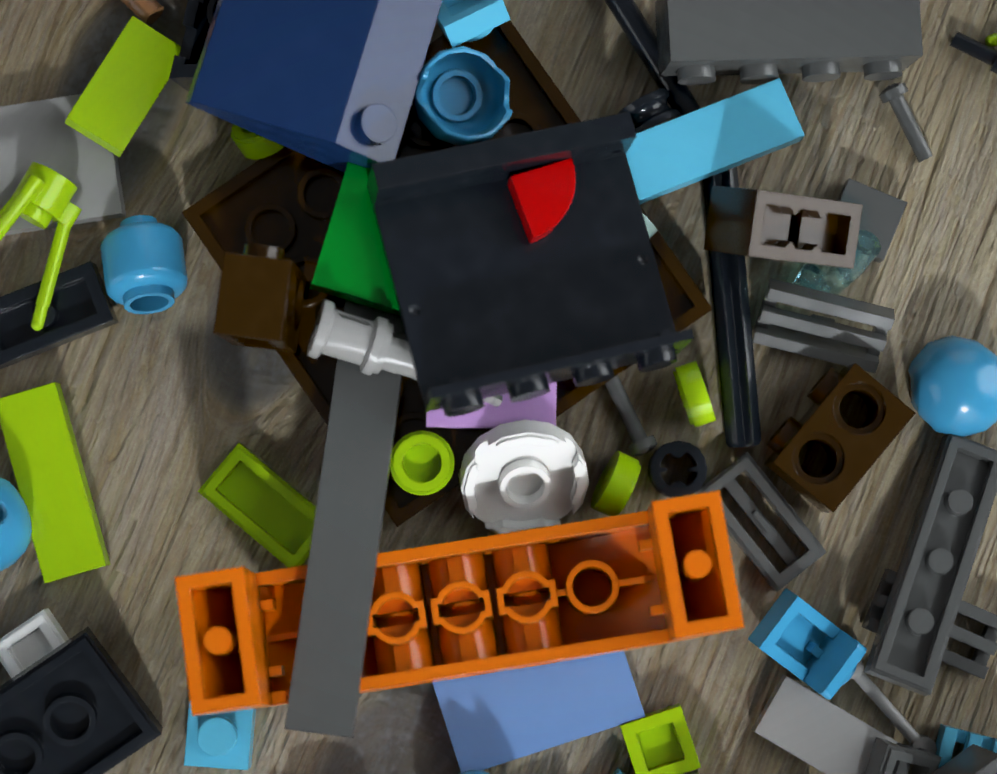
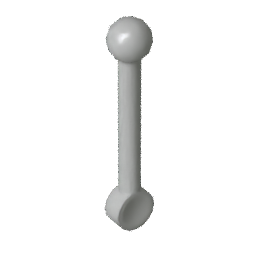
(915, 740)

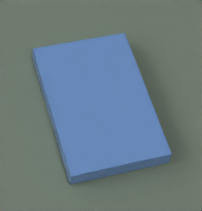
(535, 708)

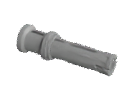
(364, 343)

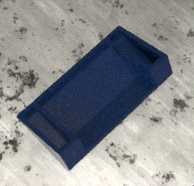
(317, 73)

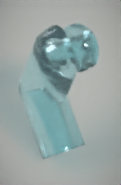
(836, 279)

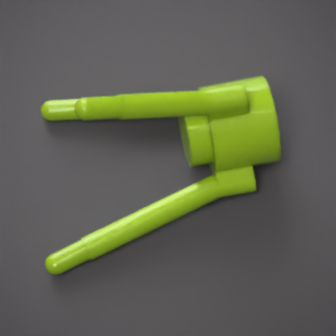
(39, 199)

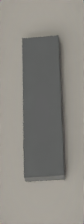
(935, 566)

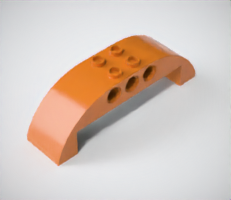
(476, 604)

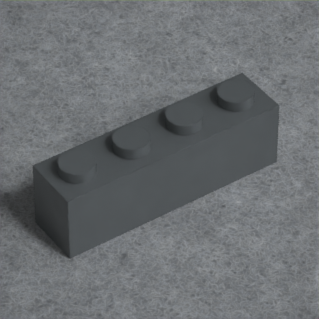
(786, 38)

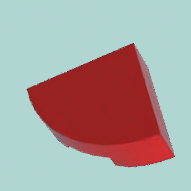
(543, 197)

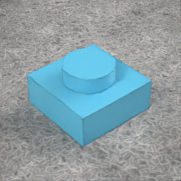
(470, 19)
(220, 740)

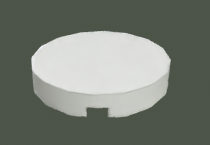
(523, 476)

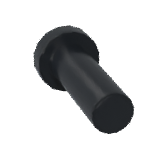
(975, 50)

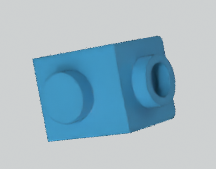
(808, 644)

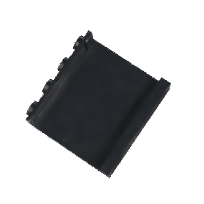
(514, 315)

